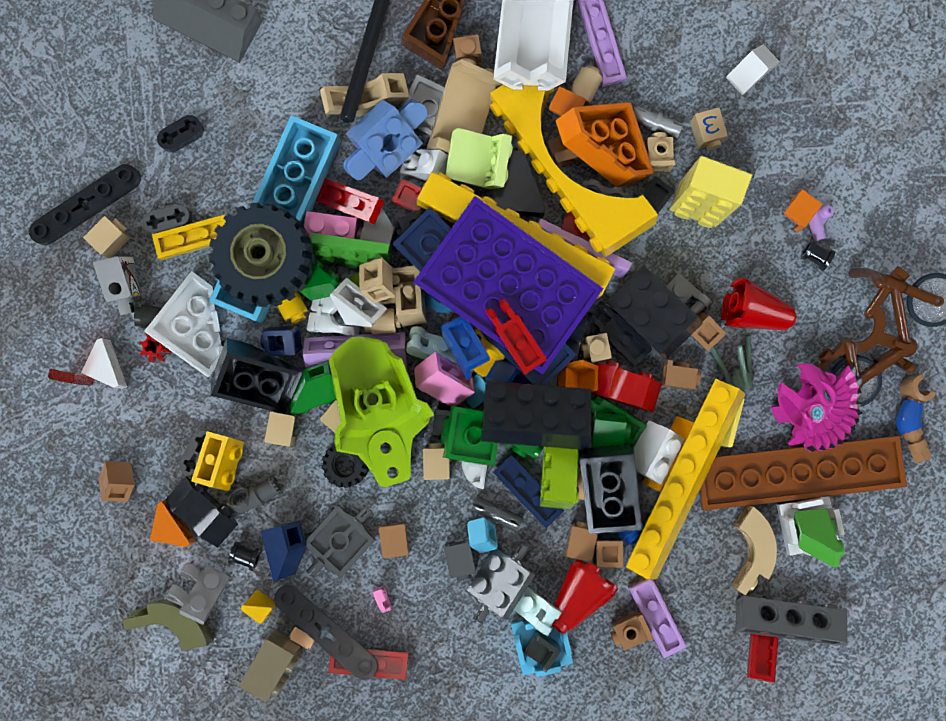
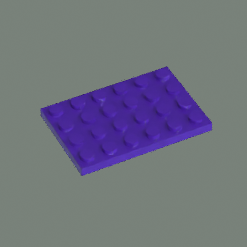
(495, 260)

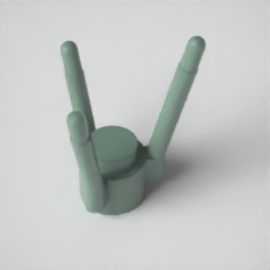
(741, 377)

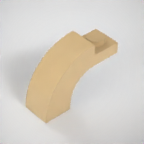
(386, 87)
(761, 549)

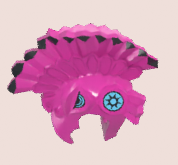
(822, 409)

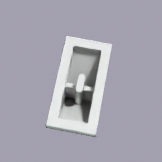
(752, 69)
(354, 306)
(103, 365)

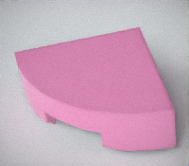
(382, 599)

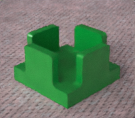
(463, 438)

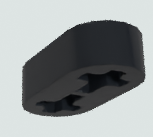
(180, 133)

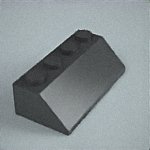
(218, 24)

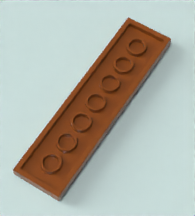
(803, 474)

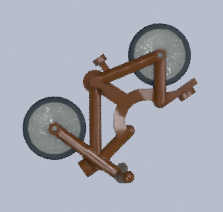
(925, 305)

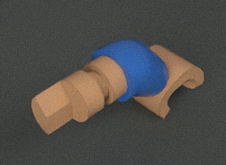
(910, 415)

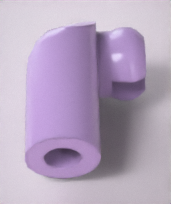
(819, 219)

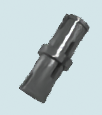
(497, 513)

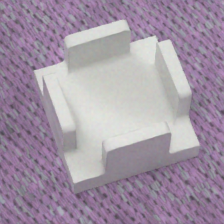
(786, 515)

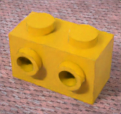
(218, 461)

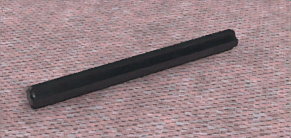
(363, 61)

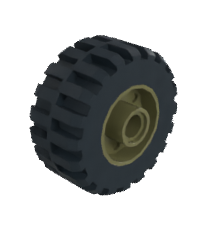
(243, 242)

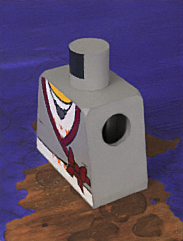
(117, 274)

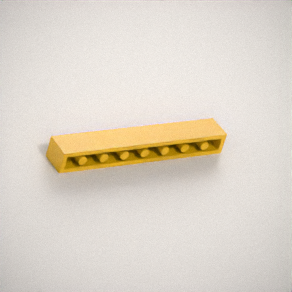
(451, 200)
(685, 480)

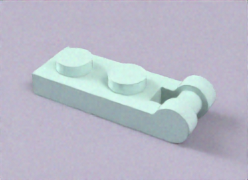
(434, 343)
(533, 608)

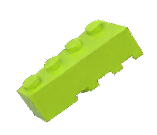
(559, 478)

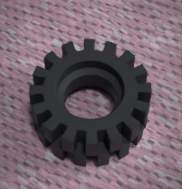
(338, 478)

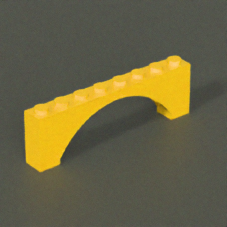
(605, 218)

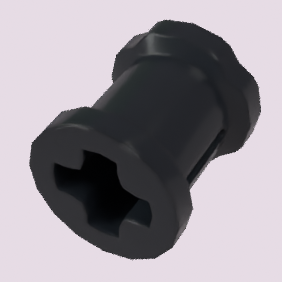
(818, 254)
(244, 556)

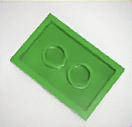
(348, 251)

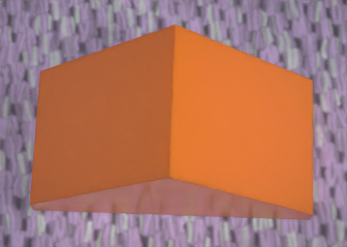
(170, 528)

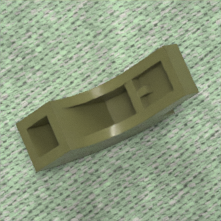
(166, 613)

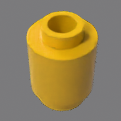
(293, 309)

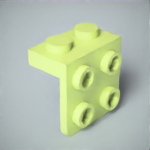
(479, 158)

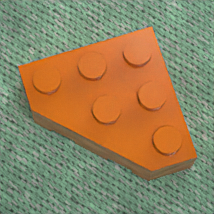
(607, 141)

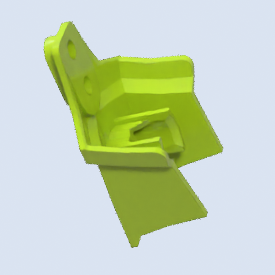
(376, 407)

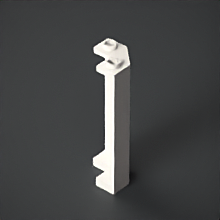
(533, 43)

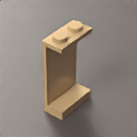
(463, 103)

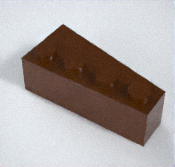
(433, 30)

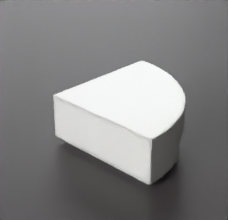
(475, 473)

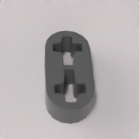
(166, 214)
(190, 453)

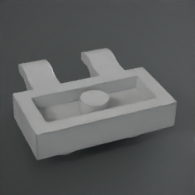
(204, 594)

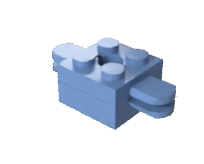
(376, 131)

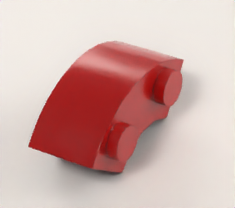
(627, 387)

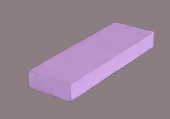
(657, 617)

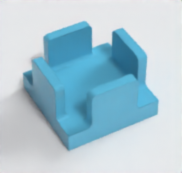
(523, 632)

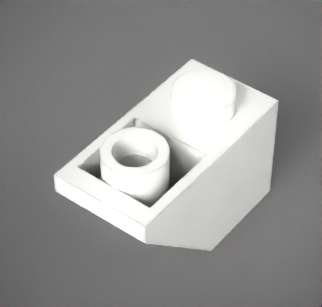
(424, 162)

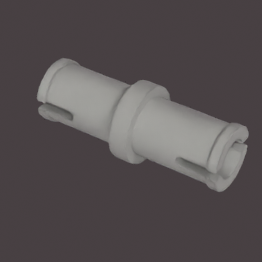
(658, 122)

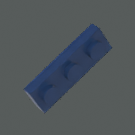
(526, 490)

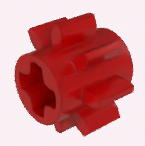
(148, 345)

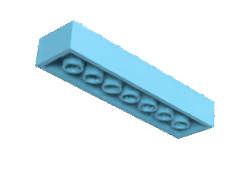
(290, 183)

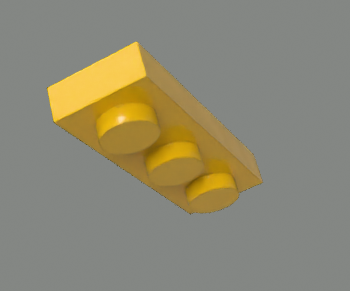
(186, 238)

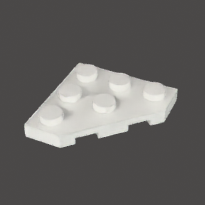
(190, 325)

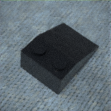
(254, 377)

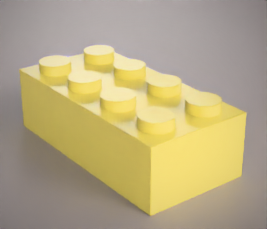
(710, 192)

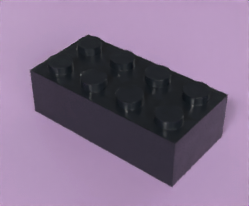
(536, 415)

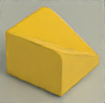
(258, 606)

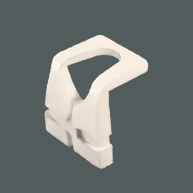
(323, 321)

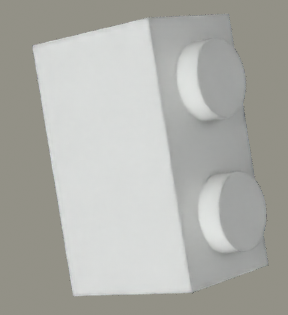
(656, 451)

